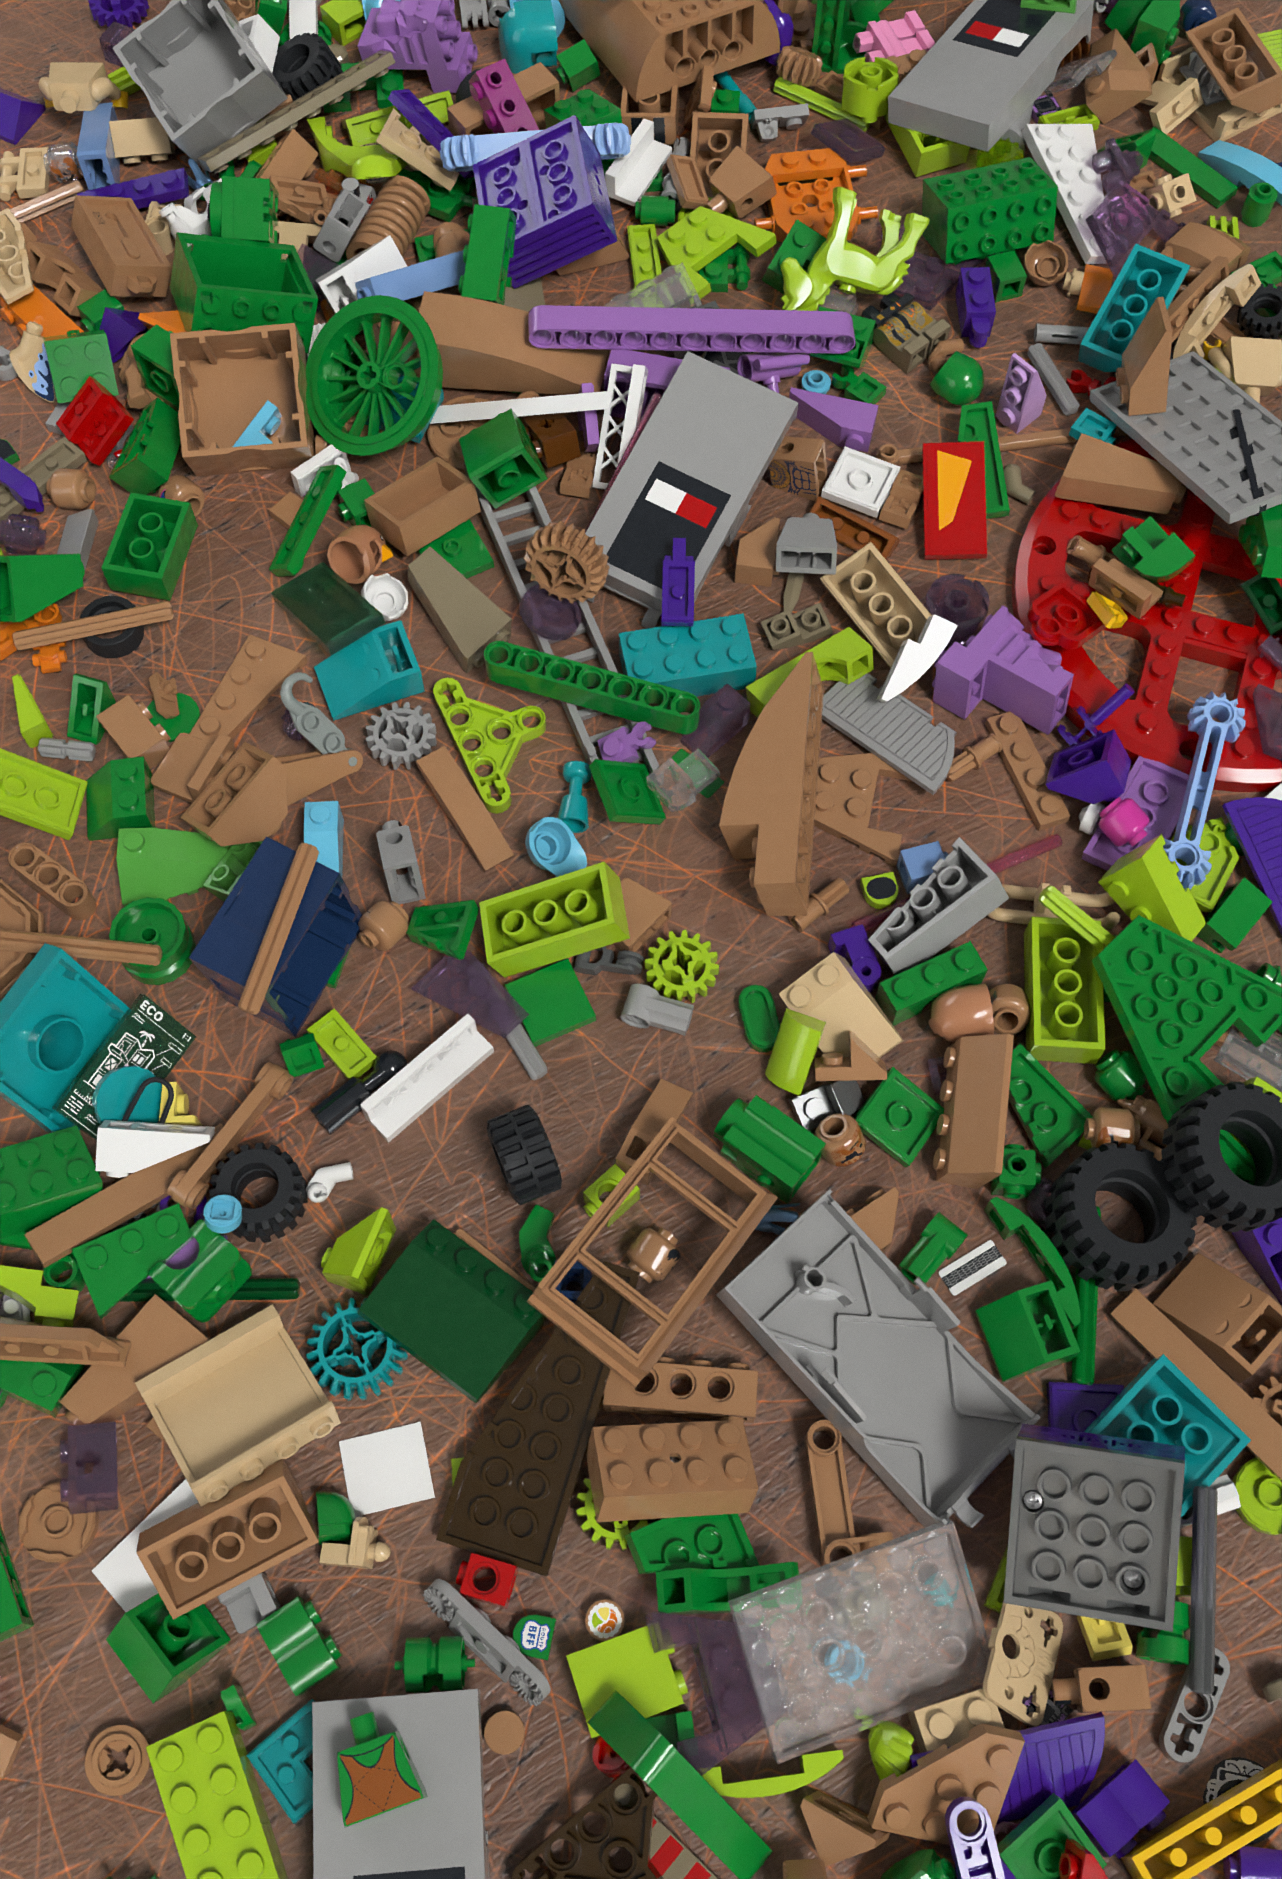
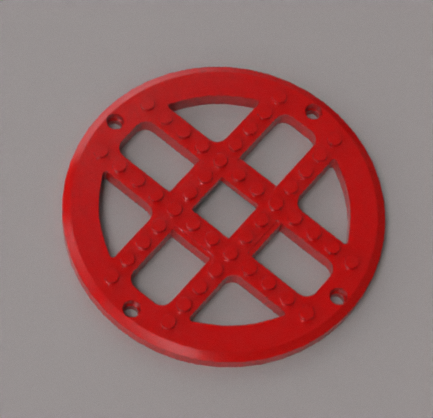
(1163, 632)

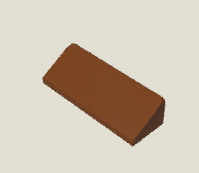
(853, 530)

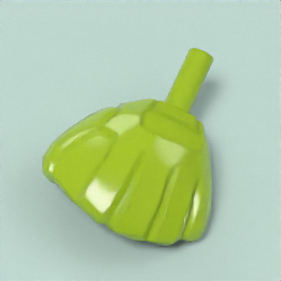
(890, 1748)

